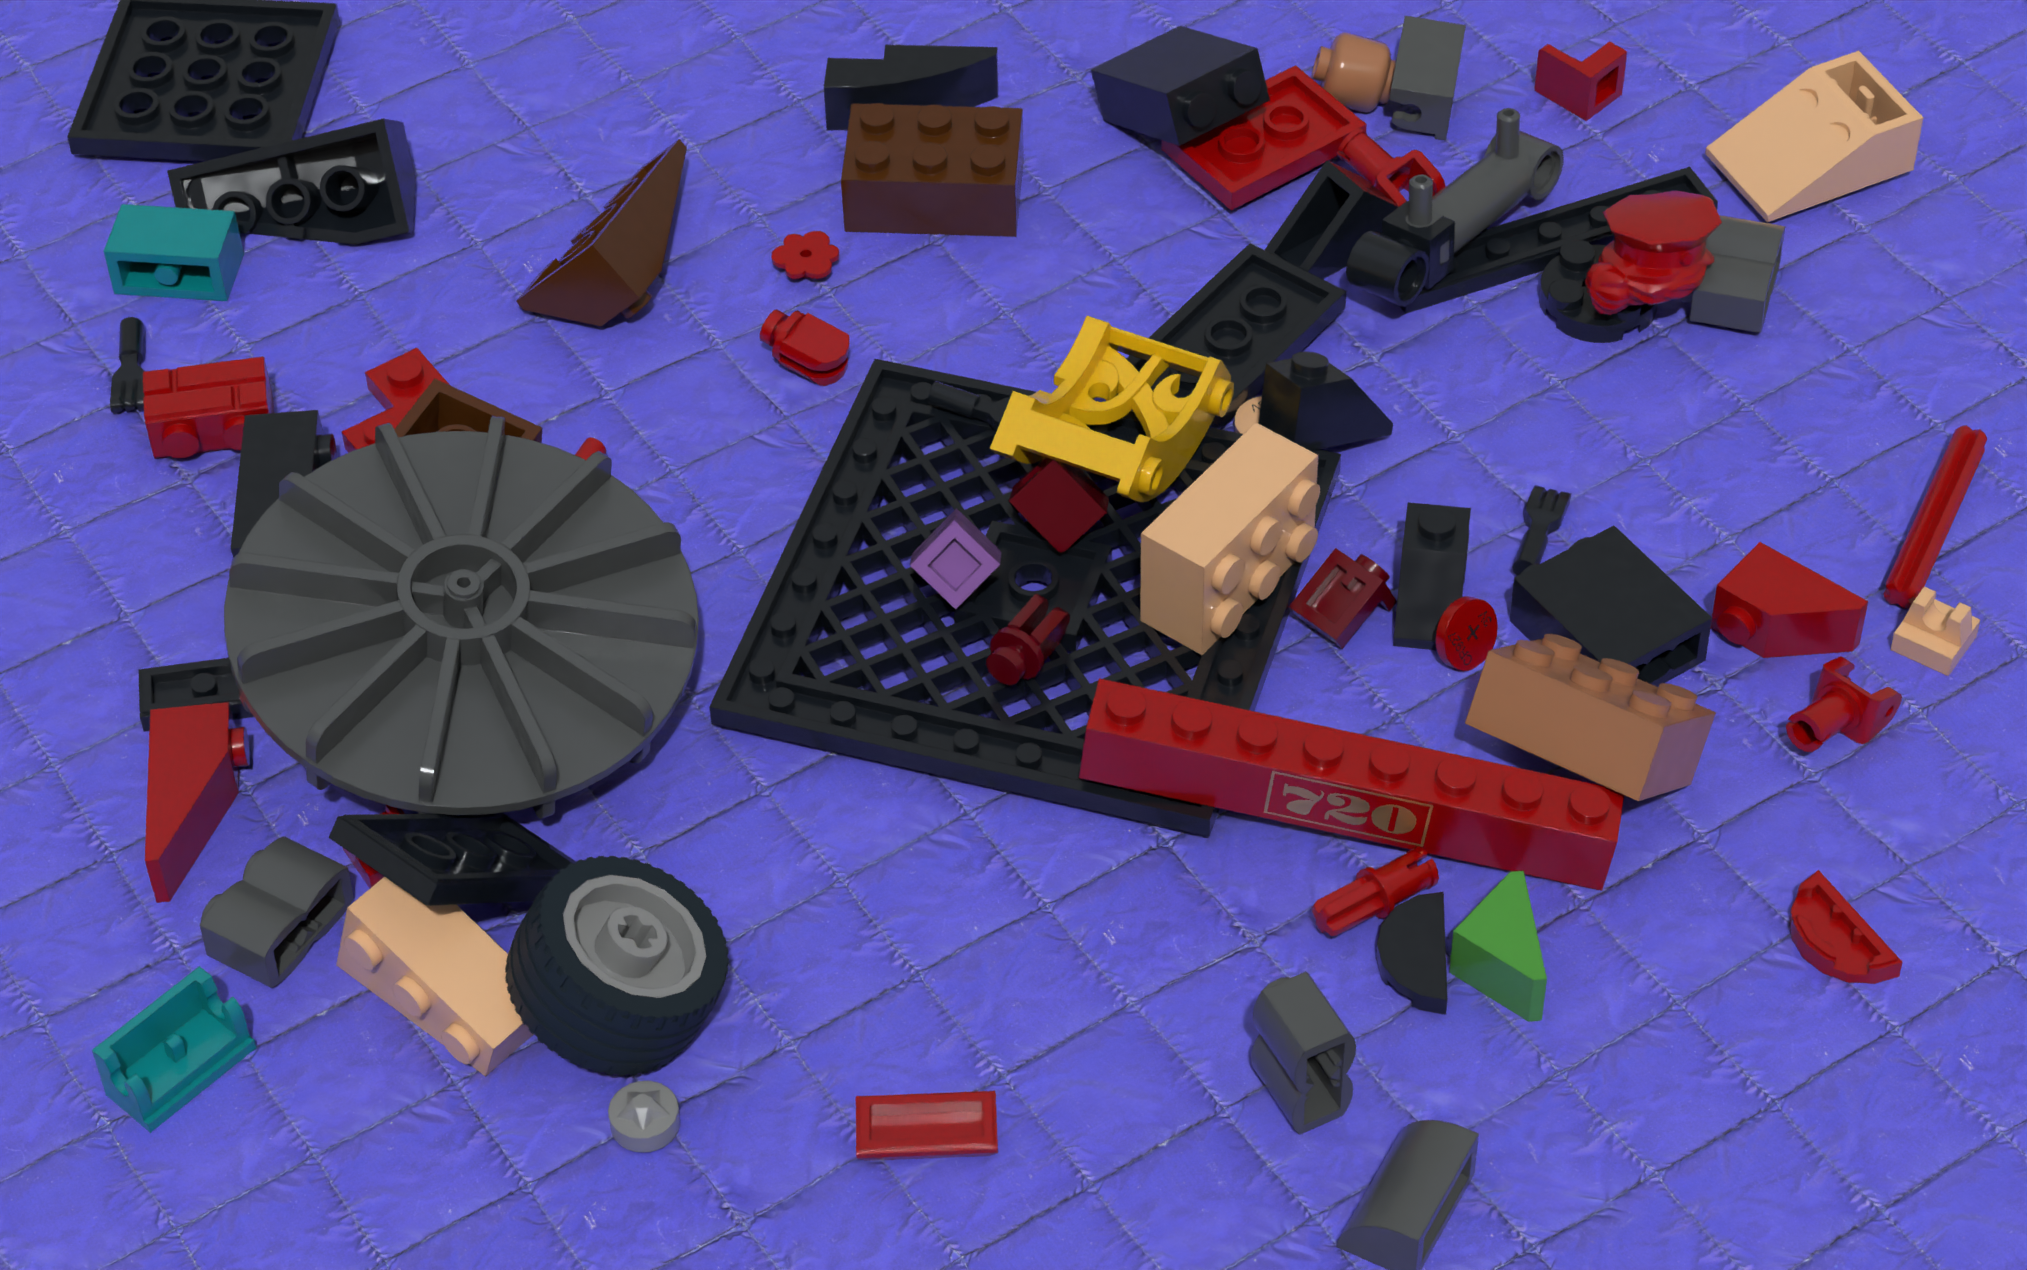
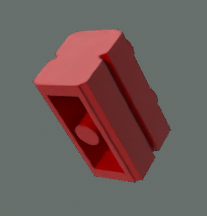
(204, 405)

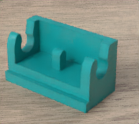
(173, 1050)

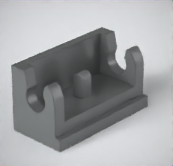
(1427, 74)

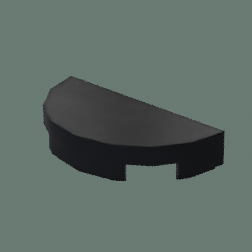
(1414, 951)

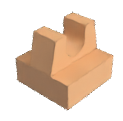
(1935, 632)

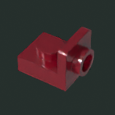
(1342, 596)

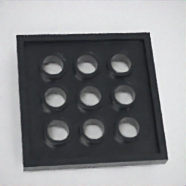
(136, 48)

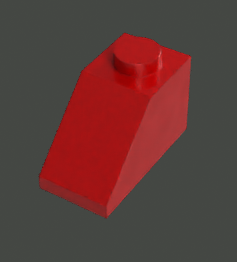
(1785, 608)

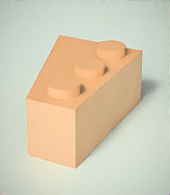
(434, 972)

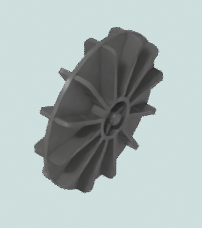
(461, 622)

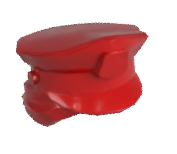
(1655, 250)

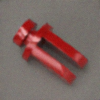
(807, 346)

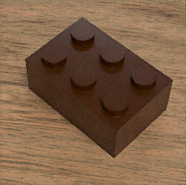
(933, 170)

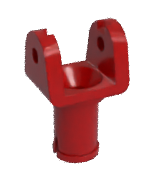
(1382, 170)
(1841, 708)

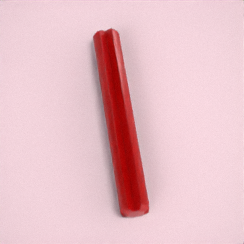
(1935, 516)

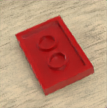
(1270, 142)

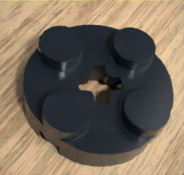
(1566, 298)

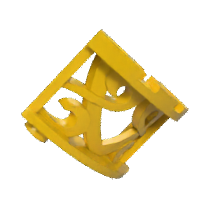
(1057, 421)

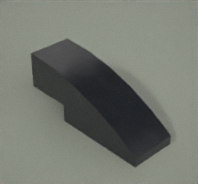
(910, 77)

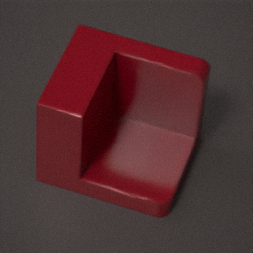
(1059, 502)

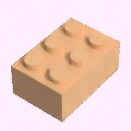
(1229, 538)

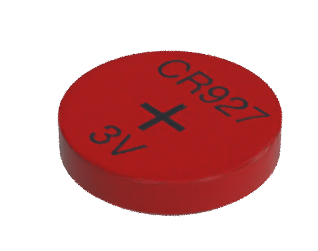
(1466, 633)

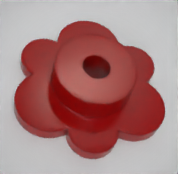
(806, 255)

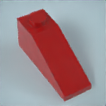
(189, 787)

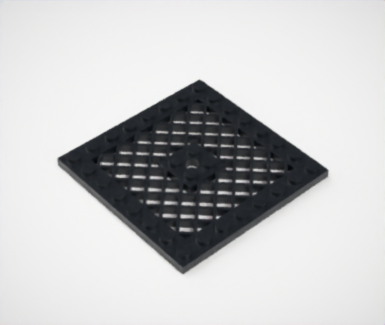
(950, 739)

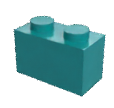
(174, 252)

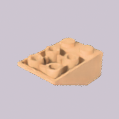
(1820, 138)

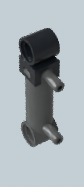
(1429, 229)

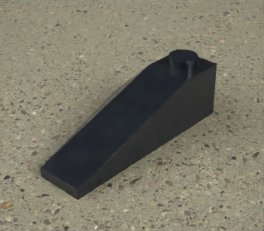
(321, 187)

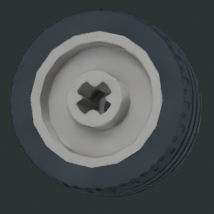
(616, 965)

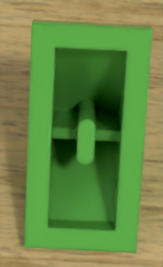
(1500, 949)

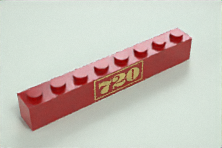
(1351, 784)

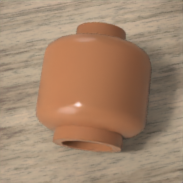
(1355, 71)

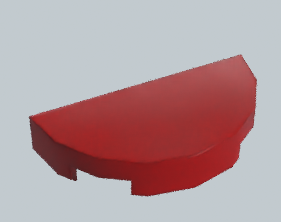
(1837, 937)

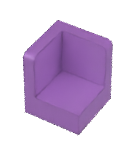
(956, 558)

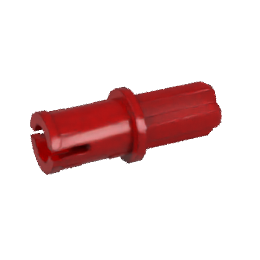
(1375, 892)

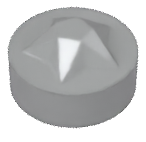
(644, 1116)

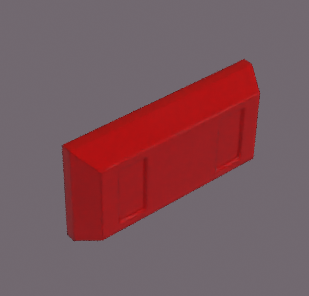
(926, 1125)

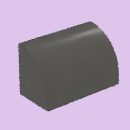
(1412, 1195)

